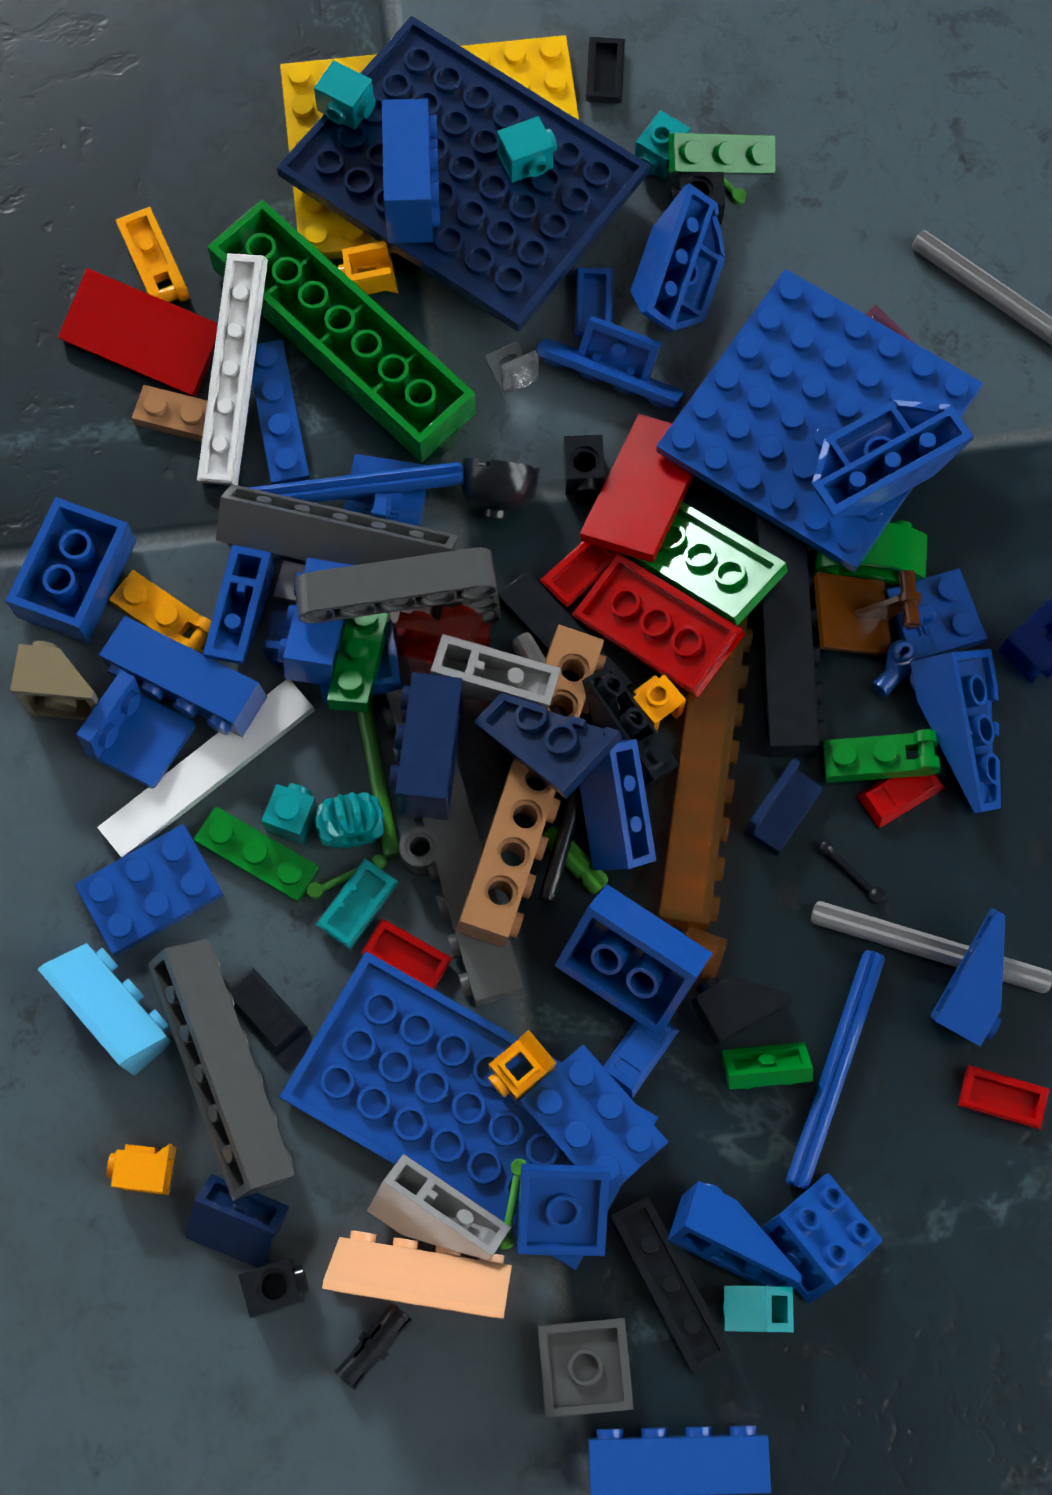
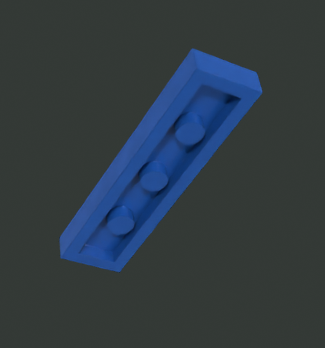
(278, 414)

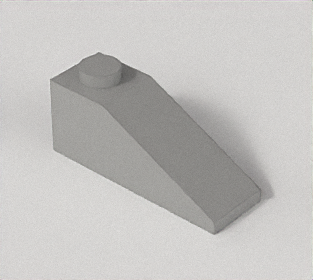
(492, 671)
(435, 1213)

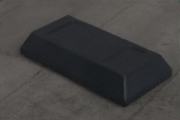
(605, 70)
(266, 1012)

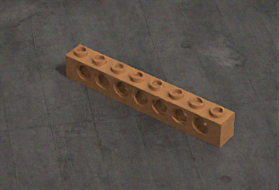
(480, 916)

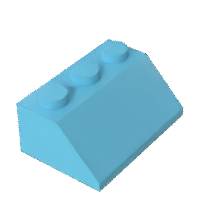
(108, 1006)

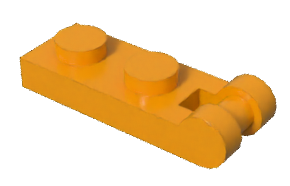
(152, 255)
(160, 611)

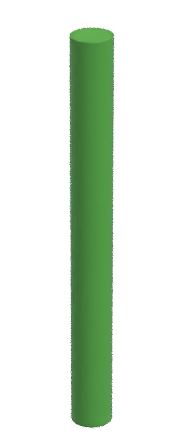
(378, 780)

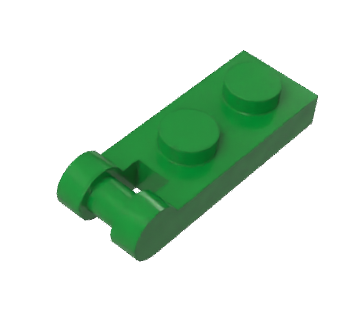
(881, 757)

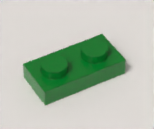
(767, 1066)

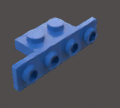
(614, 357)

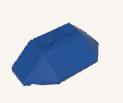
(681, 262)
(886, 455)

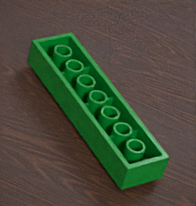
(349, 334)

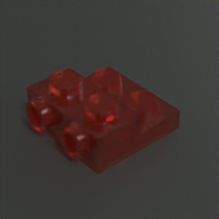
(421, 633)

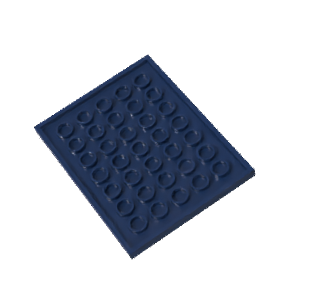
(495, 237)

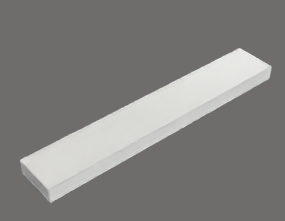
(232, 369)
(204, 771)

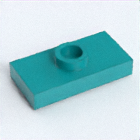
(357, 904)

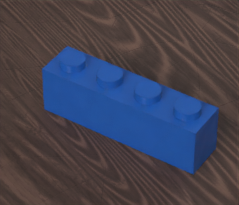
(184, 677)
(679, 1464)

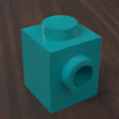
(344, 95)
(653, 143)
(526, 149)
(290, 813)
(758, 1308)

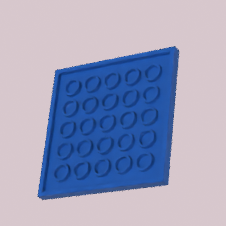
(787, 384)

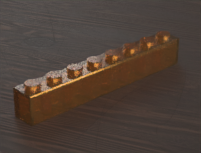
(700, 796)

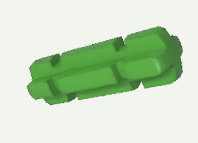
(579, 864)

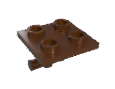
(856, 612)

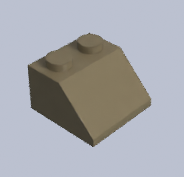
(50, 684)

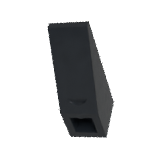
(615, 708)

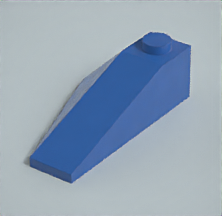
(957, 702)

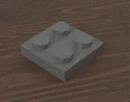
(585, 1367)

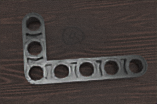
(400, 586)

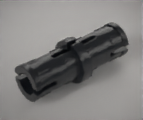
(373, 1346)

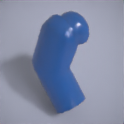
(896, 668)

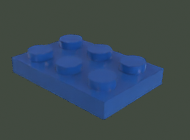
(149, 890)
(593, 1118)

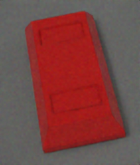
(577, 572)
(896, 796)
(407, 953)
(1003, 1097)

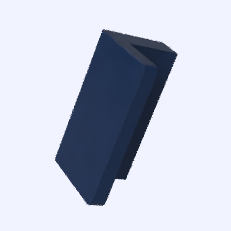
(783, 809)
(236, 1227)

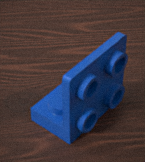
(134, 732)
(822, 1237)

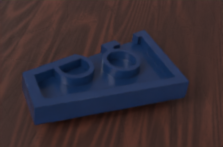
(547, 743)

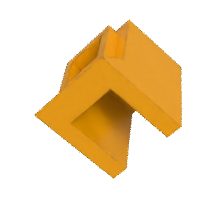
(370, 267)
(658, 699)
(534, 1053)
(142, 1169)

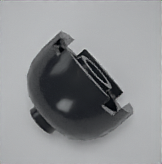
(499, 486)

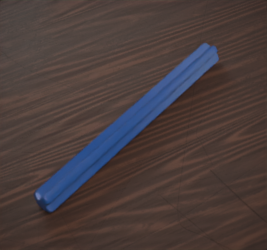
(368, 483)
(835, 1070)

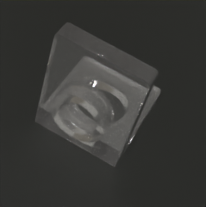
(515, 373)

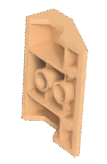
(418, 1276)

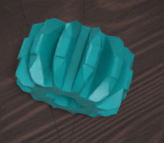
(349, 820)

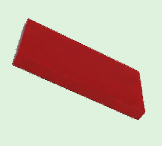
(140, 332)
(638, 495)
(658, 625)

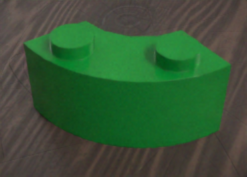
(894, 551)

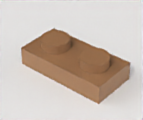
(170, 413)

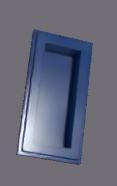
(593, 296)
(638, 1055)

